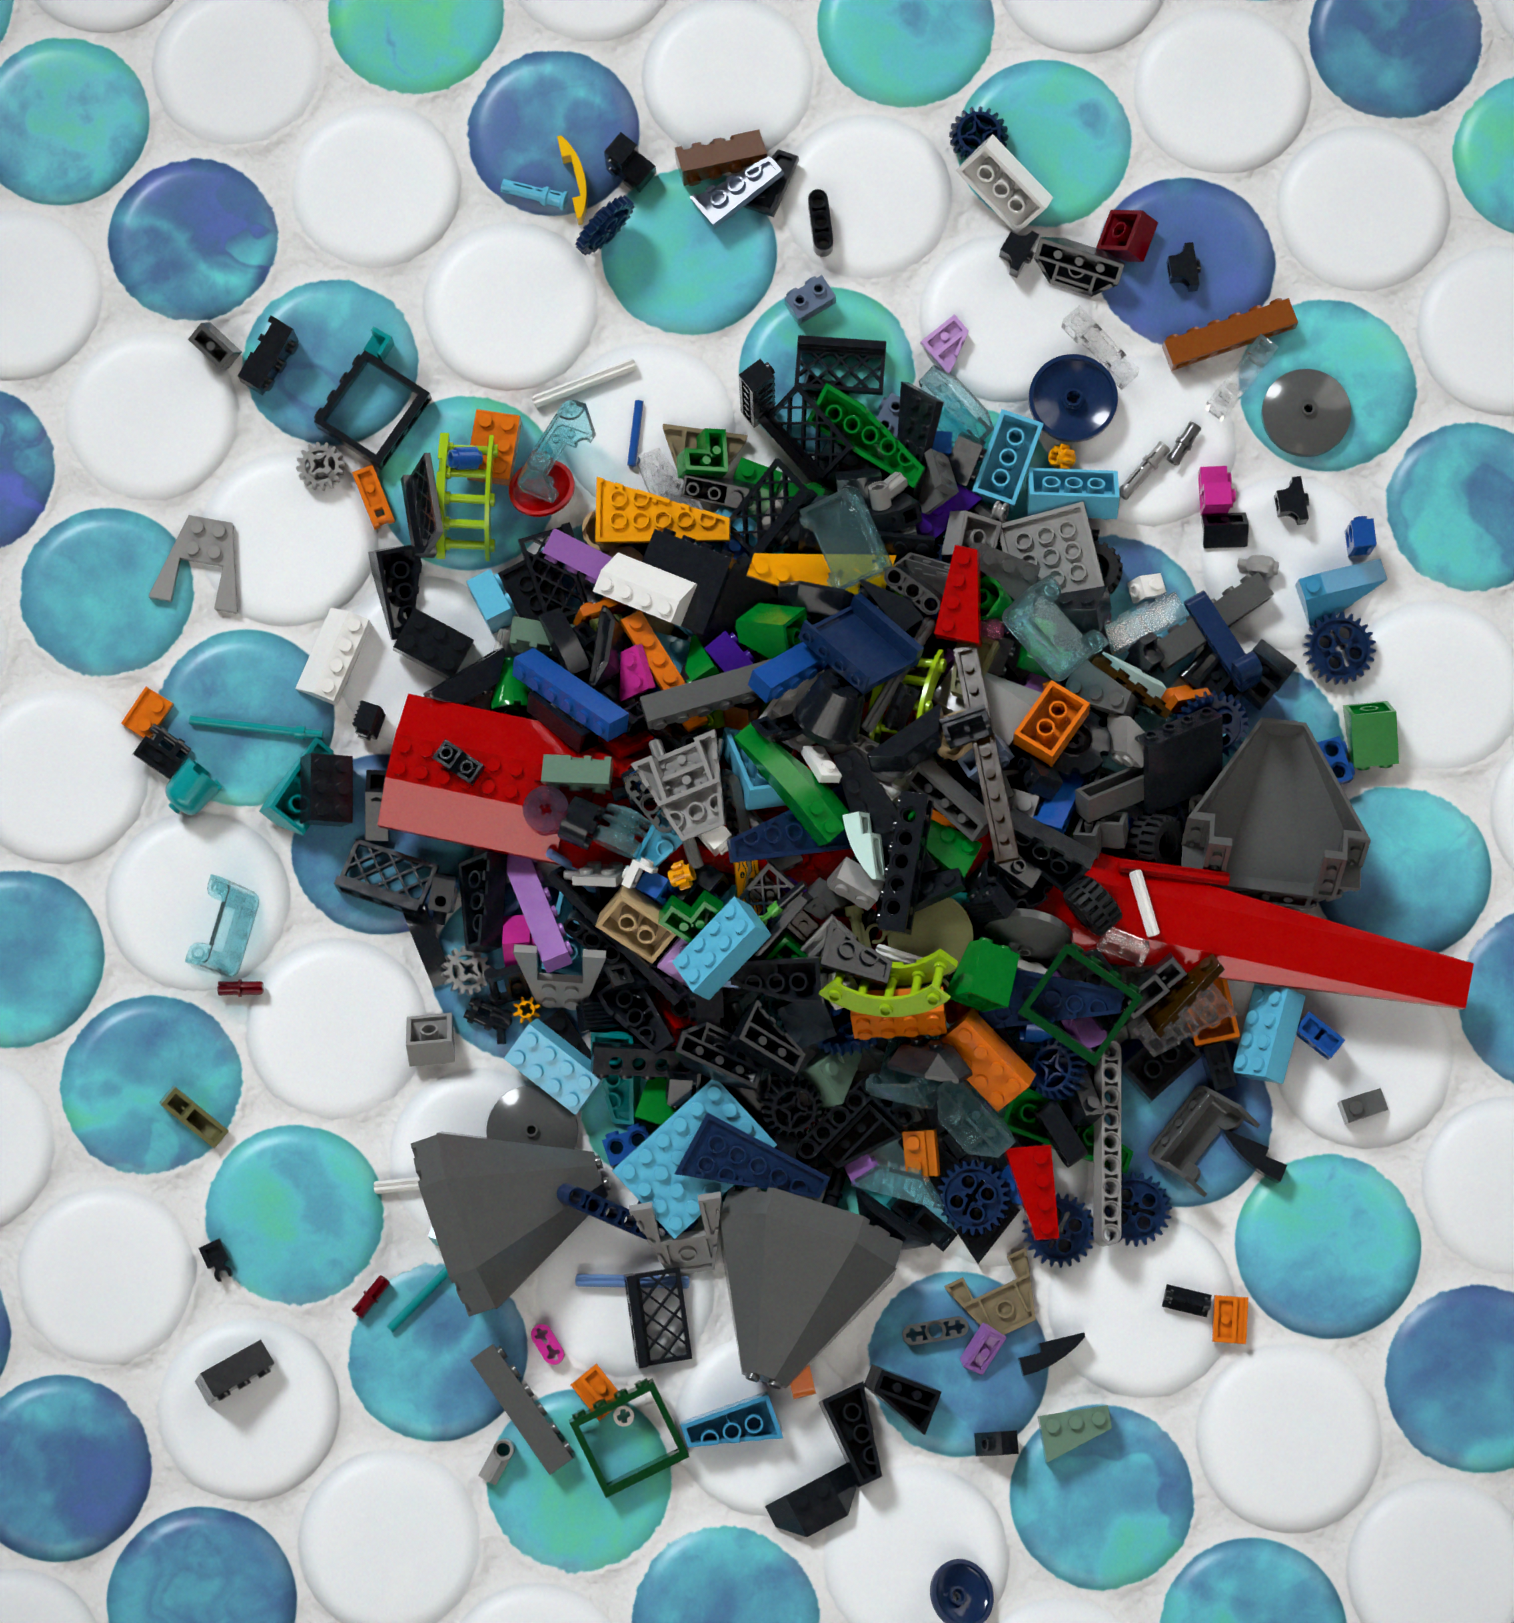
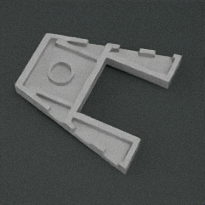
(207, 543)
(559, 989)
(690, 1250)

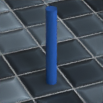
(635, 433)

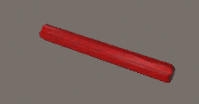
(1174, 872)

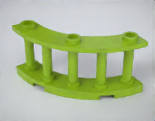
(445, 498)
(929, 684)
(918, 1001)

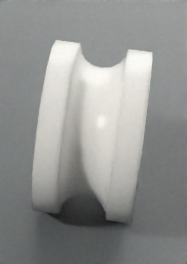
(617, 1412)

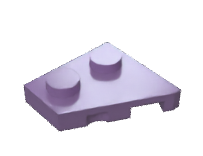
(946, 342)

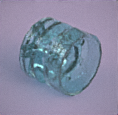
(622, 831)

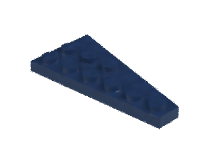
(783, 838)
(1058, 1000)
(735, 1157)

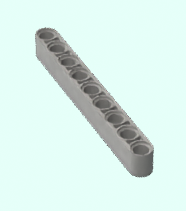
(1102, 1153)

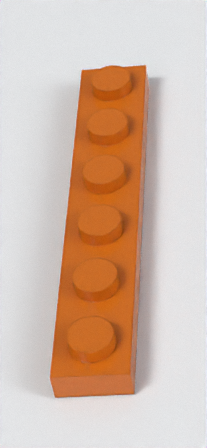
(659, 661)

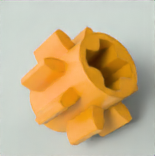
(1062, 457)
(681, 875)
(524, 1003)

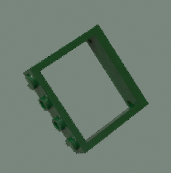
(1095, 965)
(601, 1407)

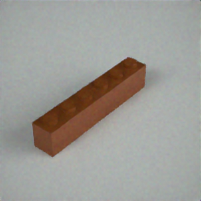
(1229, 334)

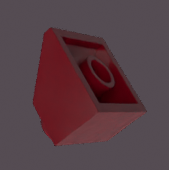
(1127, 234)

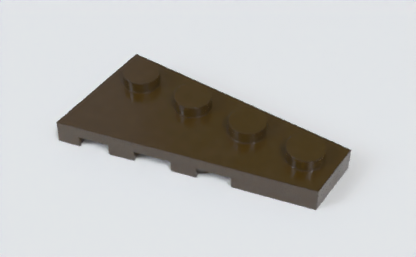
(1182, 994)

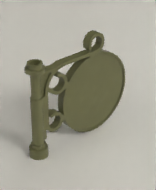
(934, 927)

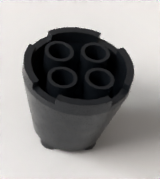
(830, 710)

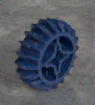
(961, 142)
(1051, 1081)

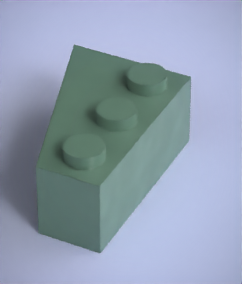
(527, 635)
(577, 773)
(832, 1075)
(1071, 1429)

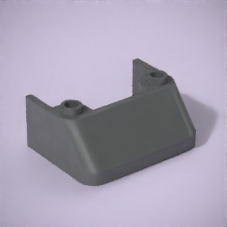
(1192, 1132)

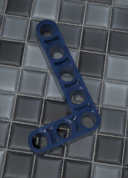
(1242, 668)
(599, 1208)

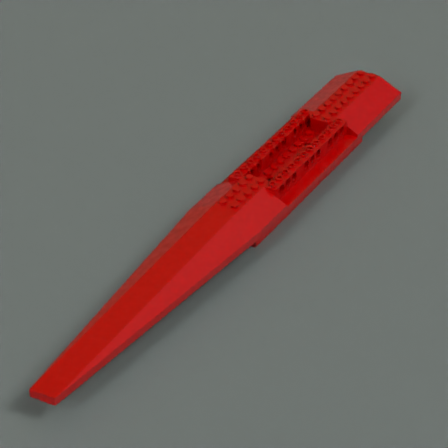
(1246, 935)

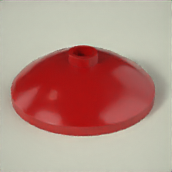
(537, 507)

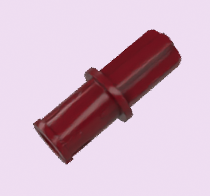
(240, 988)
(371, 1296)

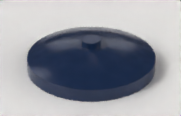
(1073, 398)

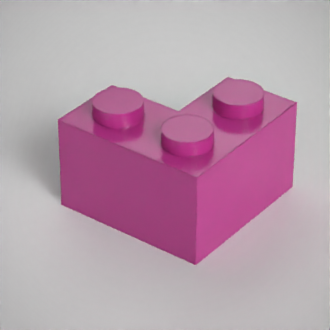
(1215, 490)
(514, 932)

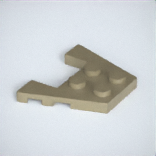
(1005, 1306)

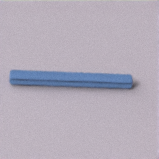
(602, 1280)

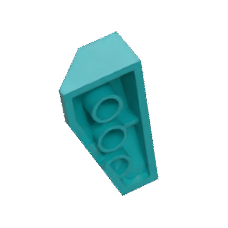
(284, 802)
(620, 1093)

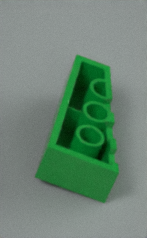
(950, 847)

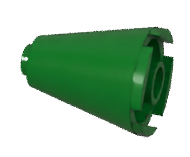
(993, 599)
(510, 694)

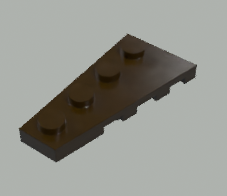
(1140, 691)

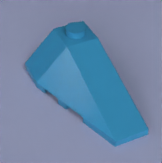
(1338, 588)

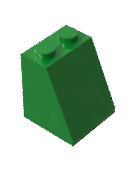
(771, 628)
(1371, 734)
(984, 976)
(653, 1105)

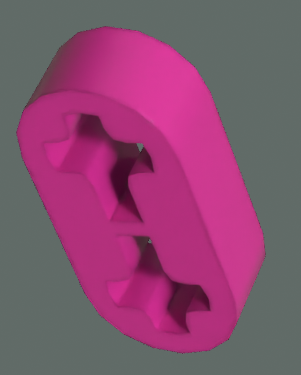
(542, 1347)

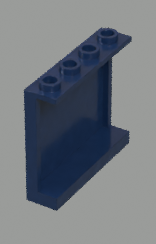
(862, 644)

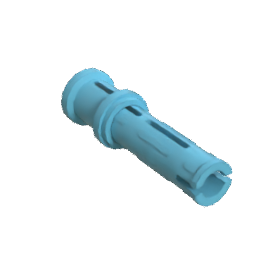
(543, 195)

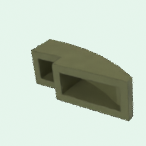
(193, 1116)

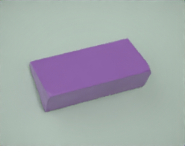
(982, 1349)

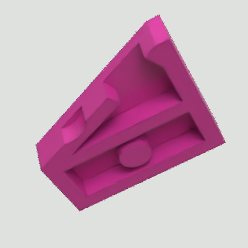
(634, 673)

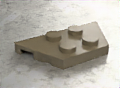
(685, 437)

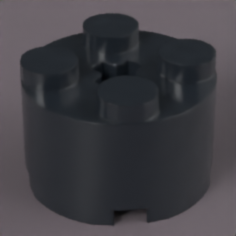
(581, 822)

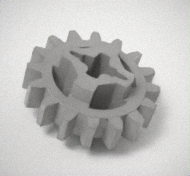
(316, 473)
(458, 966)

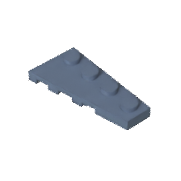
(730, 196)

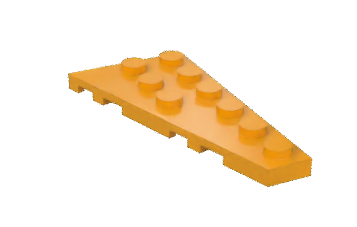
(633, 514)
(797, 567)

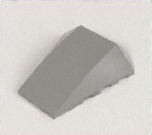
(1006, 699)
(687, 786)

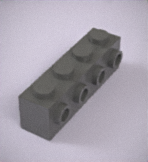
(950, 799)

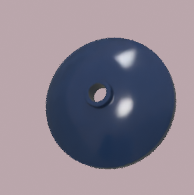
(970, 1587)

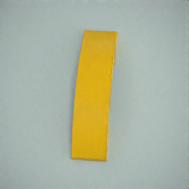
(569, 155)

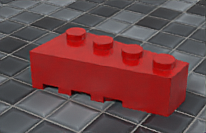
(961, 602)
(1034, 1180)

